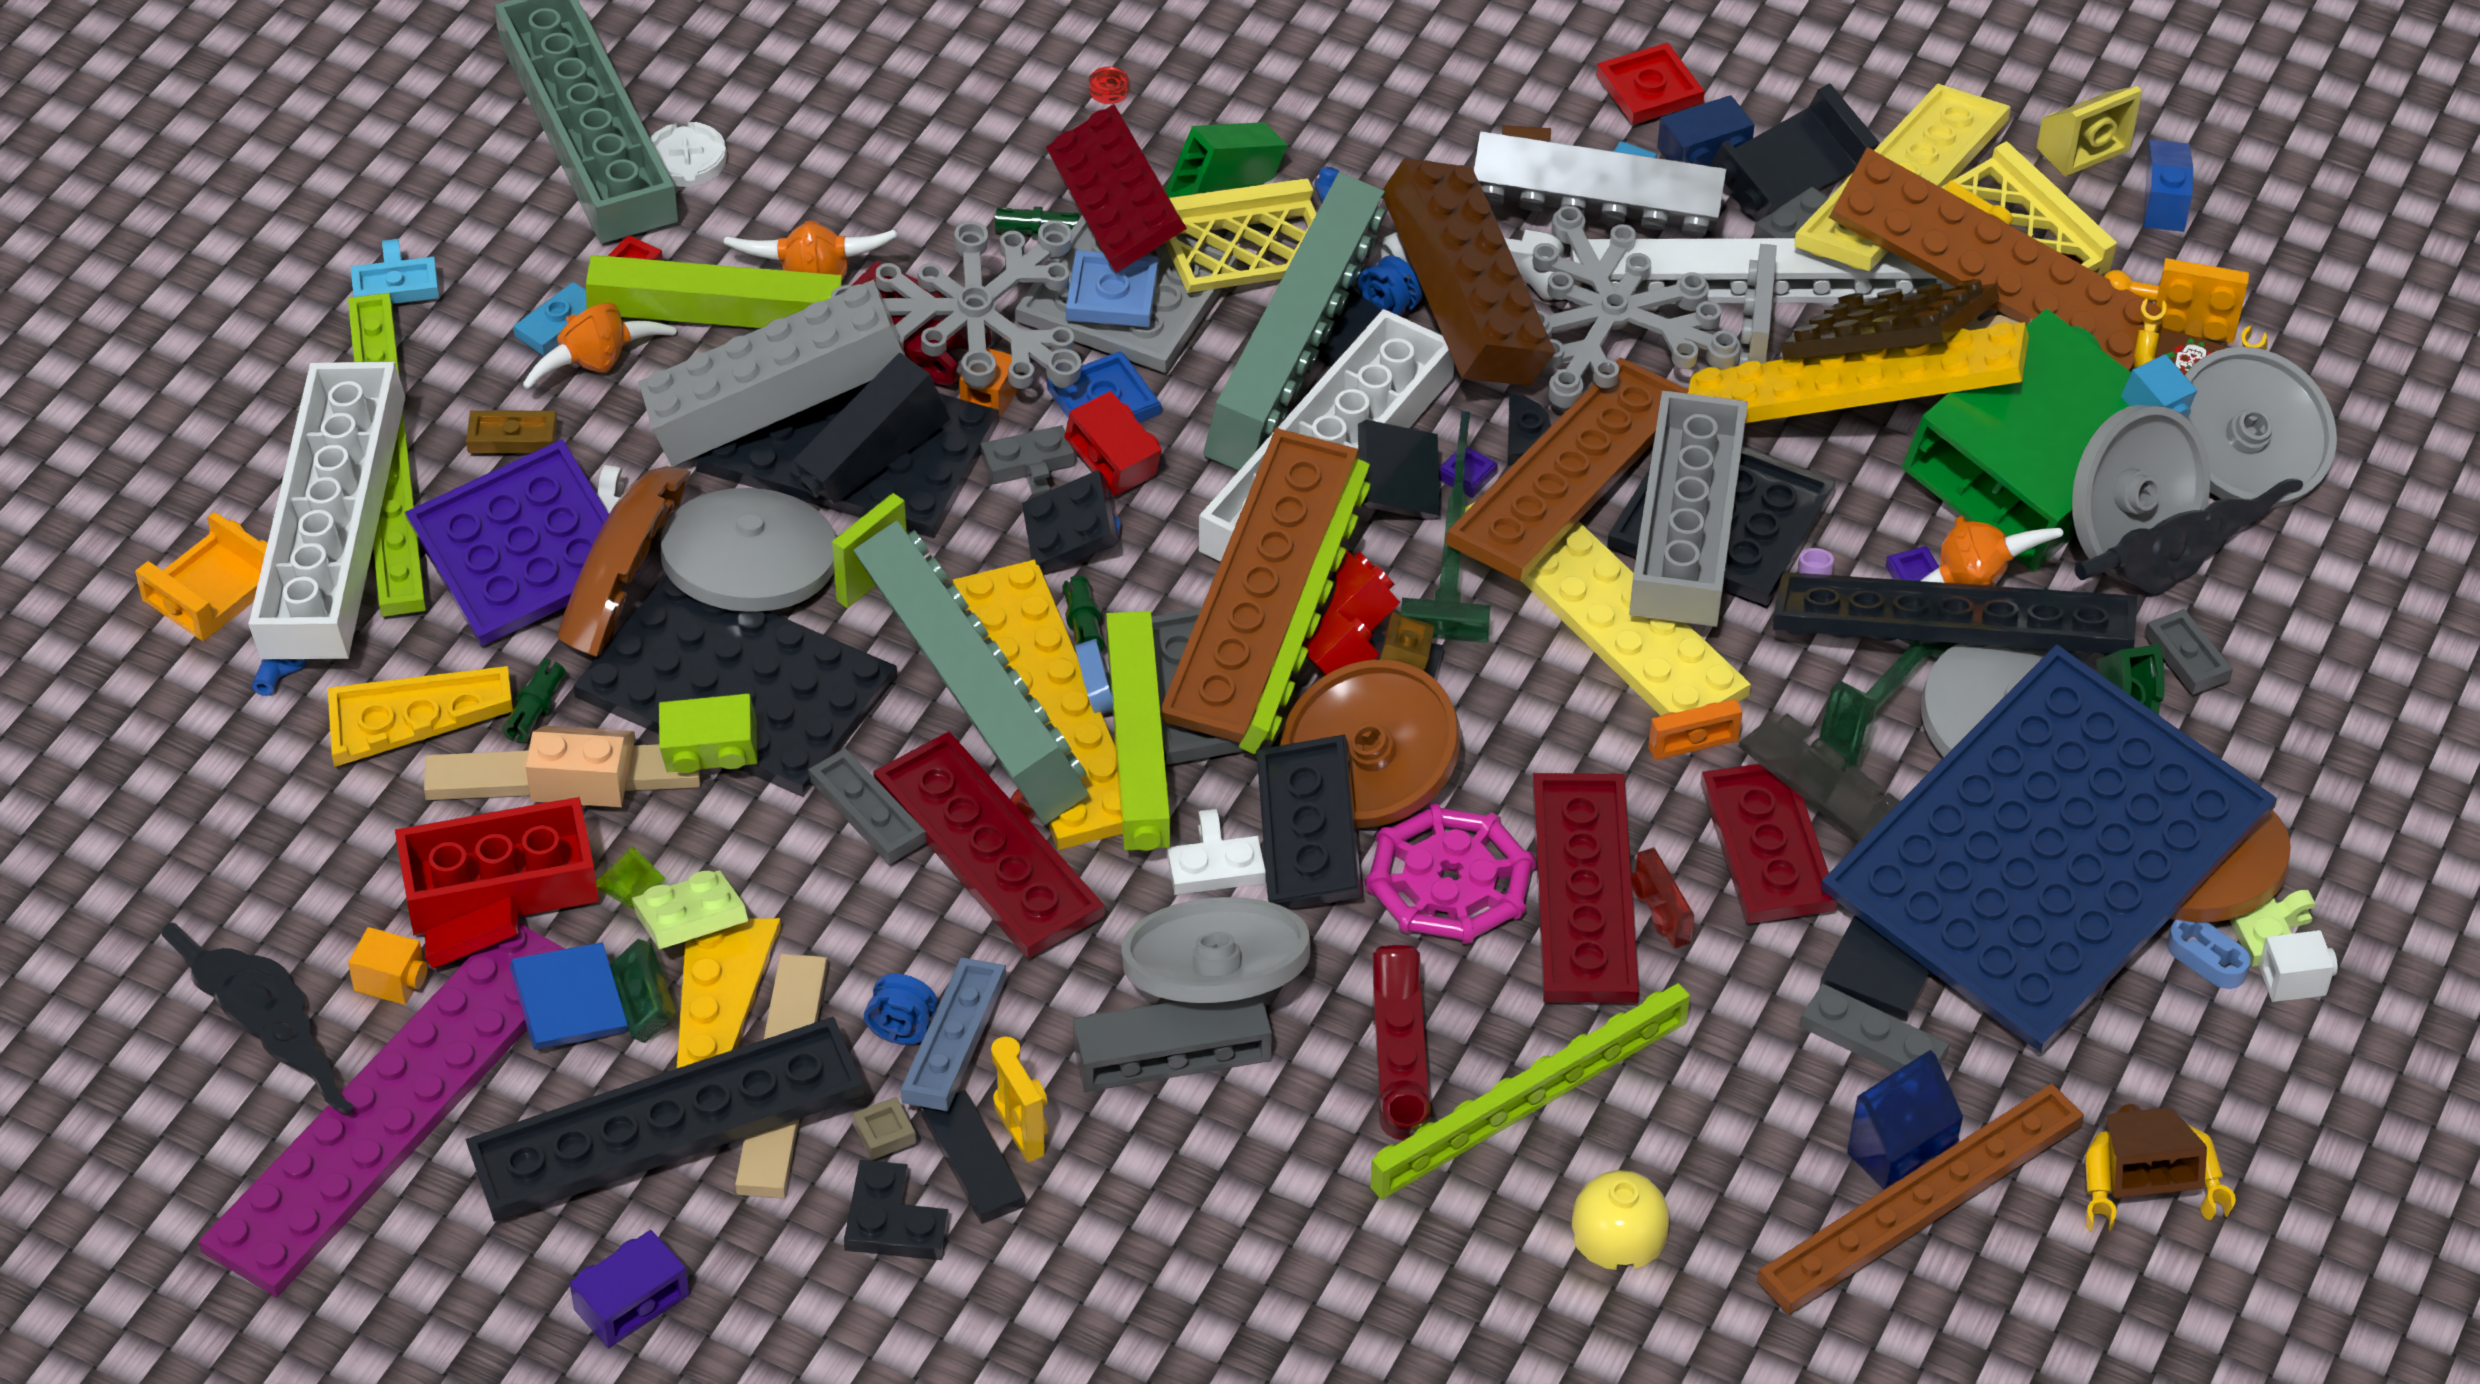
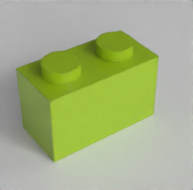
(708, 733)

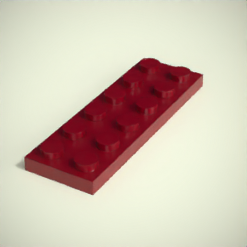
(1115, 188)
(990, 845)
(1584, 888)

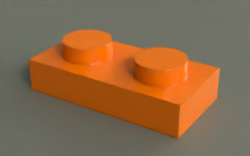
(1695, 729)

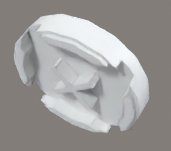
(690, 153)

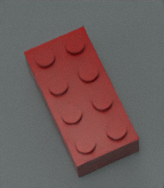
(522, 852)

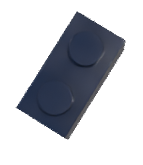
(1700, 130)

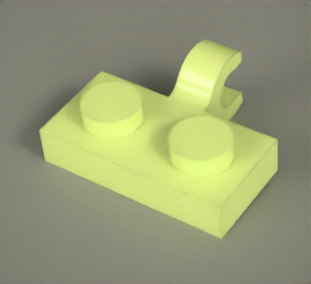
(2272, 920)

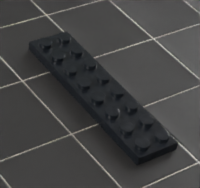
(1955, 613)
(664, 1118)

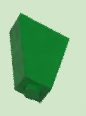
(1226, 158)

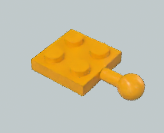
(2198, 298)

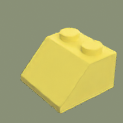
(2090, 130)

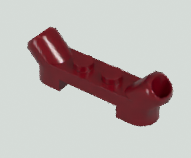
(1399, 1041)

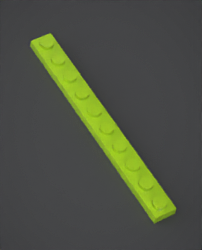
(395, 541)

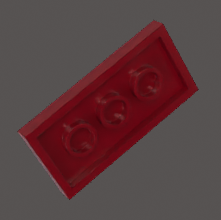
(1767, 843)

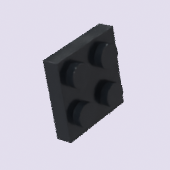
(1070, 522)

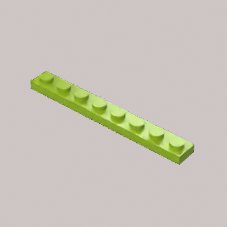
(1304, 618)
(1529, 1091)

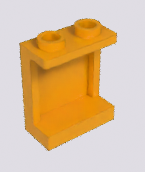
(208, 581)

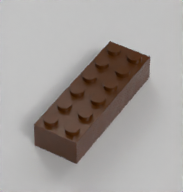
(1467, 272)

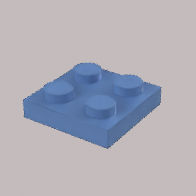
(1110, 297)

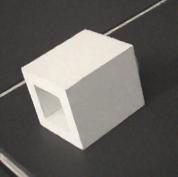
(2297, 966)

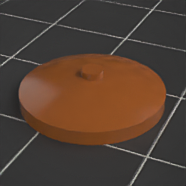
(1397, 734)
(2245, 877)

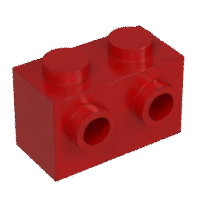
(1113, 442)

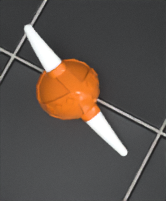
(812, 248)
(594, 341)
(1981, 553)

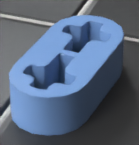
(1095, 675)
(2209, 952)

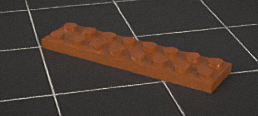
(1967, 243)
(1563, 473)
(1258, 585)

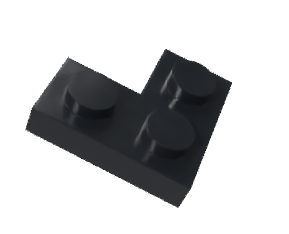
(886, 1226)

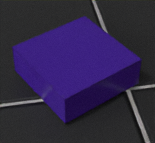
(1478, 472)
(1911, 564)

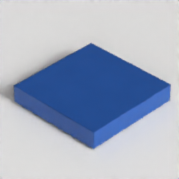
(1104, 375)
(568, 996)

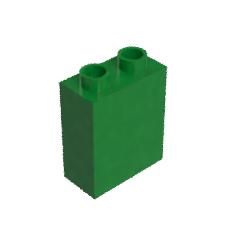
(2016, 447)

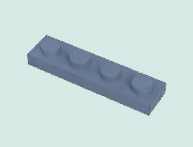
(953, 1034)

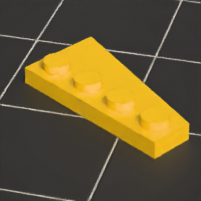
(407, 710)
(721, 986)

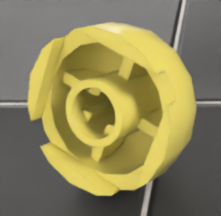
(1620, 1220)

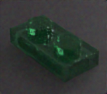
(642, 990)

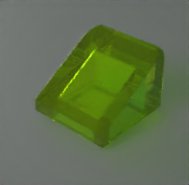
(629, 877)

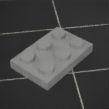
(1758, 305)

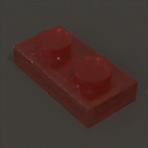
(1667, 904)

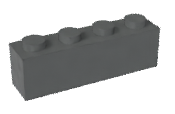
(1169, 1041)

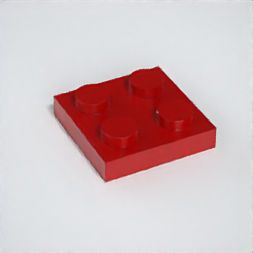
(1650, 83)

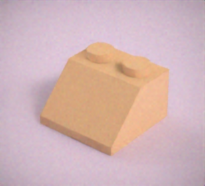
(579, 764)

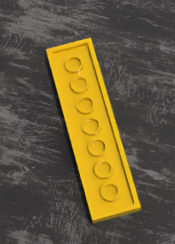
(1870, 377)
(1029, 631)

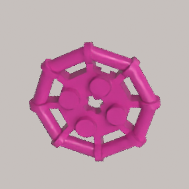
(1456, 853)

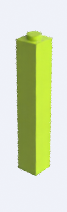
(703, 291)
(1138, 731)

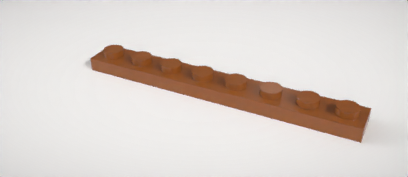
(1919, 1198)

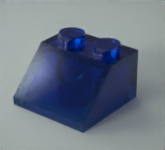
(1904, 1121)

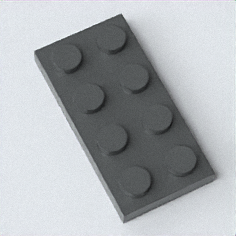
(1170, 639)

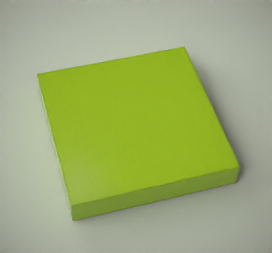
(850, 575)

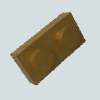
(510, 431)
(1407, 641)

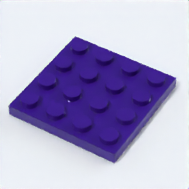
(512, 540)

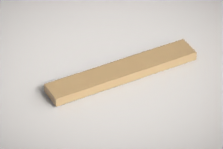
(505, 774)
(794, 1004)

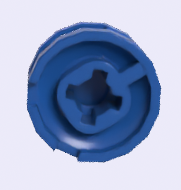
(1388, 286)
(900, 1009)

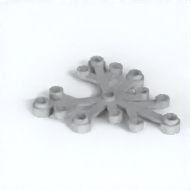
(977, 305)
(1618, 307)

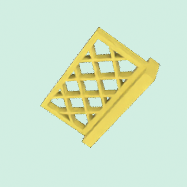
(2045, 205)
(1236, 211)

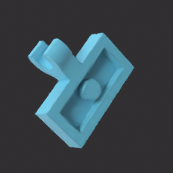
(403, 279)

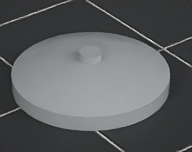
(2260, 423)
(2136, 474)
(748, 549)
(1967, 686)
(1215, 950)

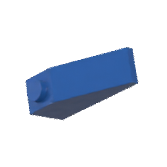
(2168, 185)

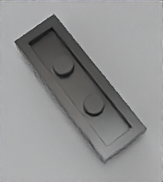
(867, 806)
(1867, 1030)

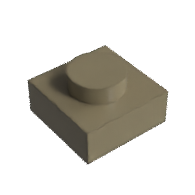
(884, 1128)

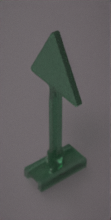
(1449, 616)
(1852, 712)

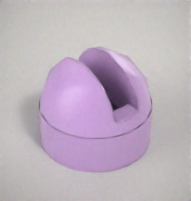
(1816, 561)

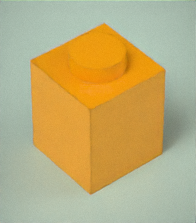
(387, 966)

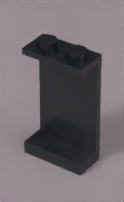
(1797, 154)

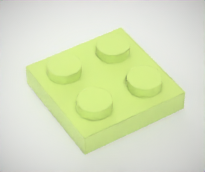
(689, 908)

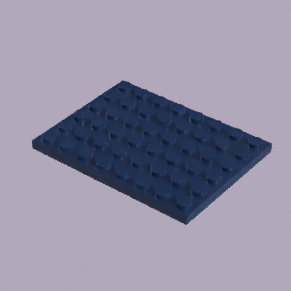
(2048, 846)

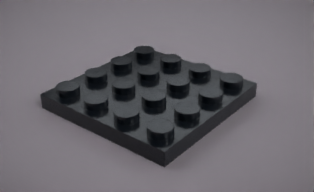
(1769, 525)

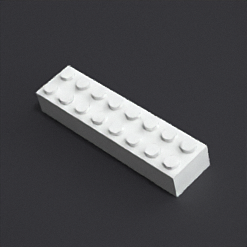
(1381, 377)
(327, 511)

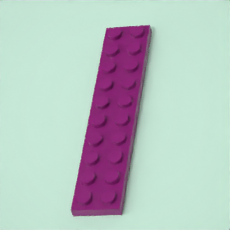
(395, 1107)

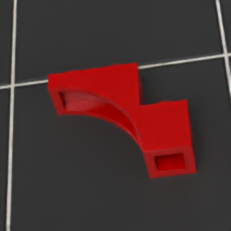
(1357, 607)

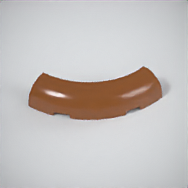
(617, 556)

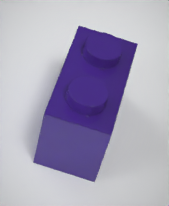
(629, 1288)

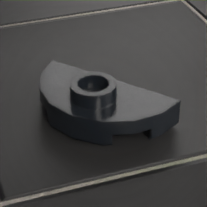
(1525, 425)

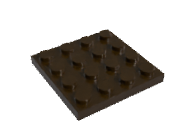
(1891, 320)

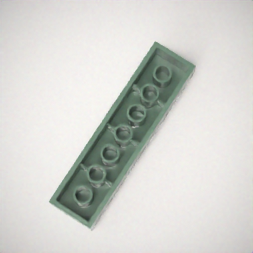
(587, 116)
(1296, 321)
(974, 671)

